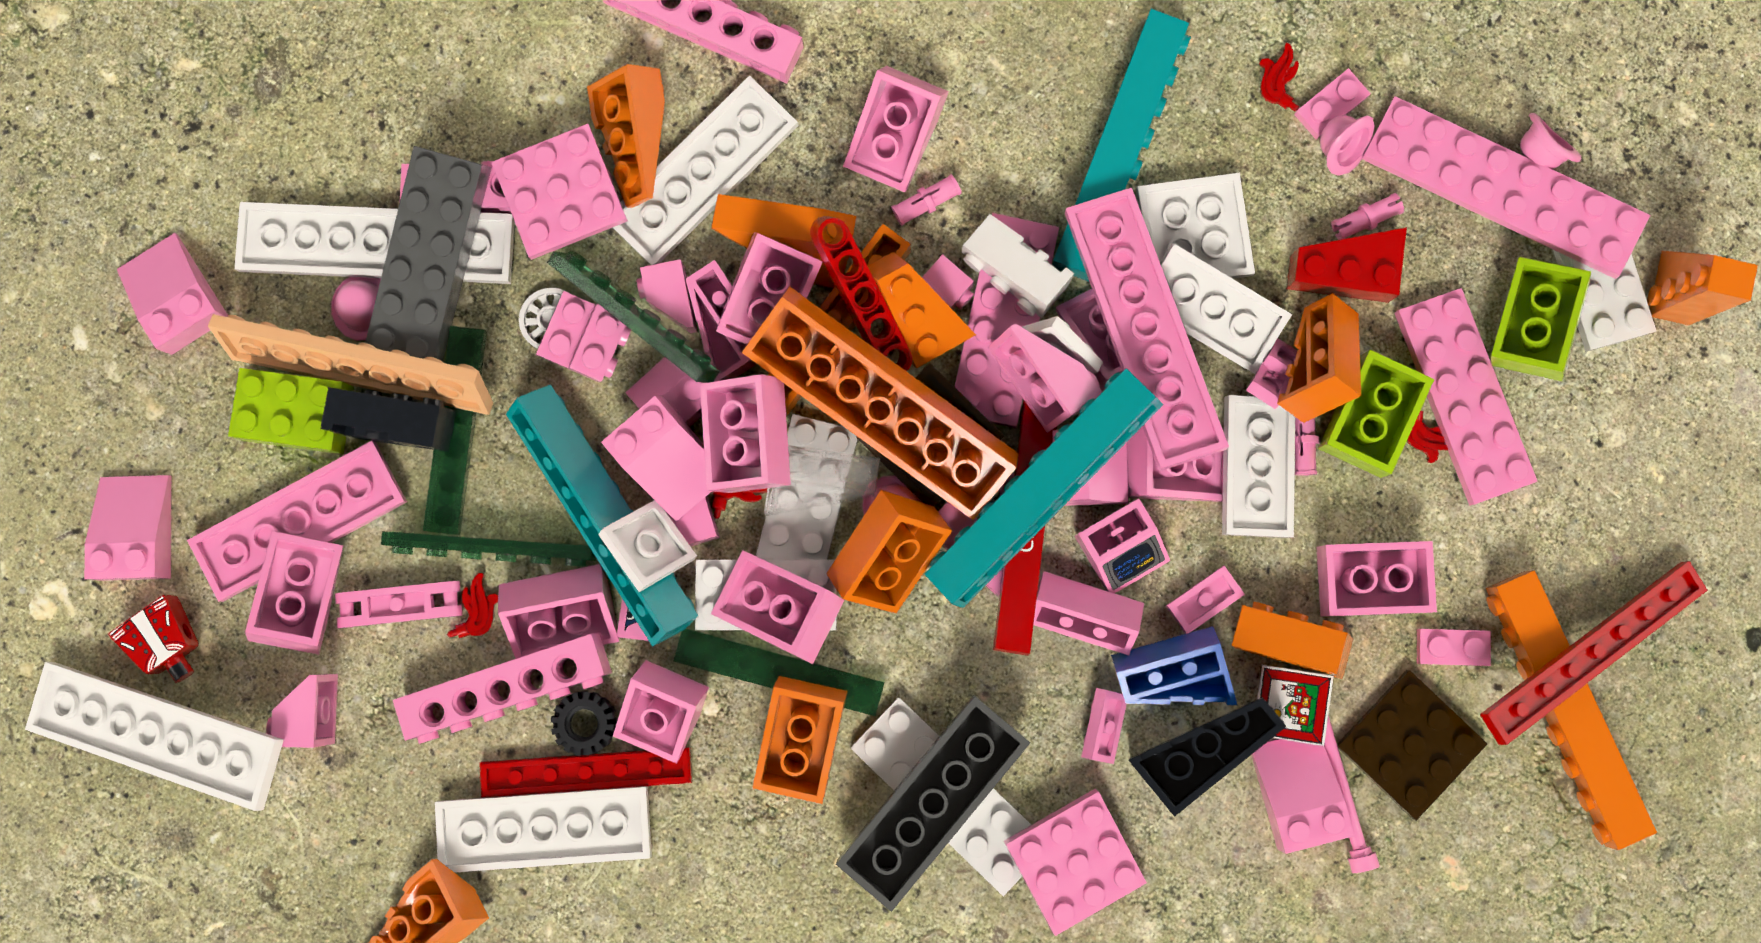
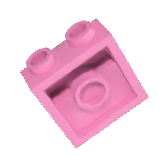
(583, 338)

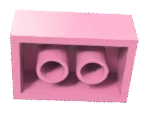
(745, 434)
(1376, 578)

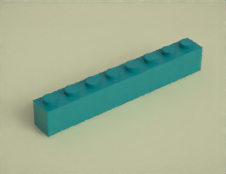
(1129, 121)
(1043, 488)
(594, 503)

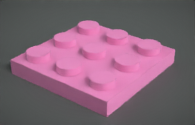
(559, 191)
(1075, 862)

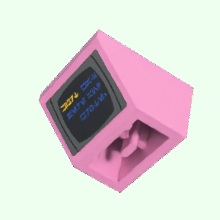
(1123, 546)

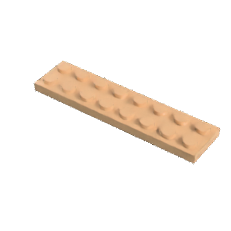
(352, 363)

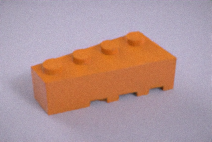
(1699, 286)

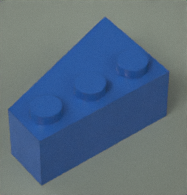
(1176, 670)

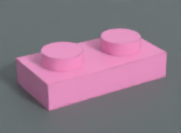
(1333, 101)
(1205, 600)
(1454, 647)
(1104, 726)

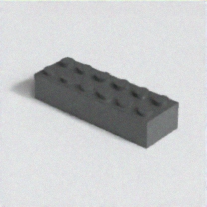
(428, 254)
(932, 803)

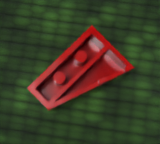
(1351, 267)

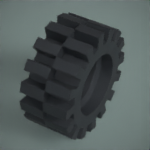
(563, 717)

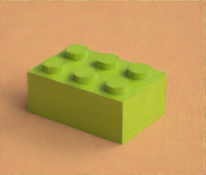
(1540, 318)
(283, 411)
(1378, 423)

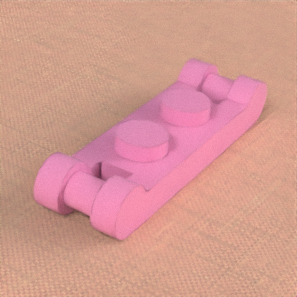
(398, 604)

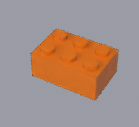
(888, 552)
(799, 739)

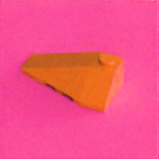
(630, 115)
(782, 222)
(433, 909)

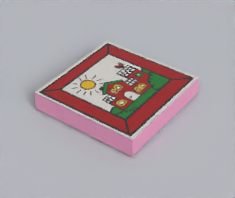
(1299, 701)

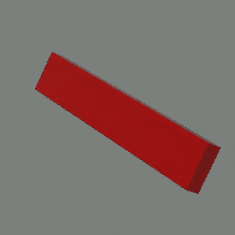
(582, 773)

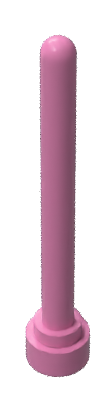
(1362, 857)

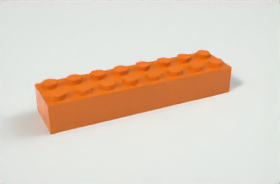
(881, 403)

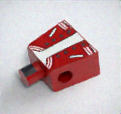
(159, 638)

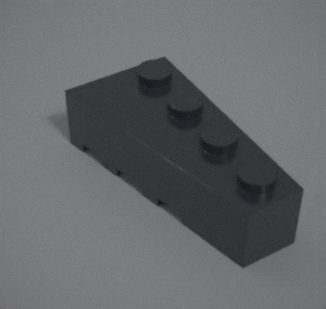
(1202, 756)

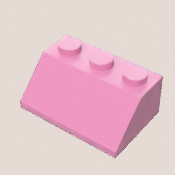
(557, 609)

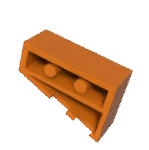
(919, 311)
(1326, 360)
(1293, 639)

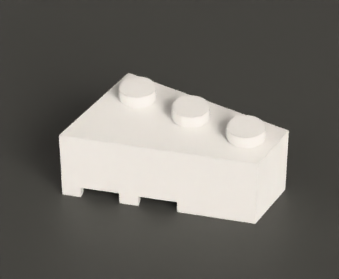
(1015, 266)

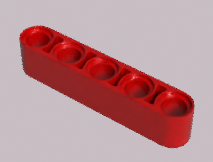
(850, 282)

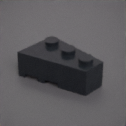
(389, 419)

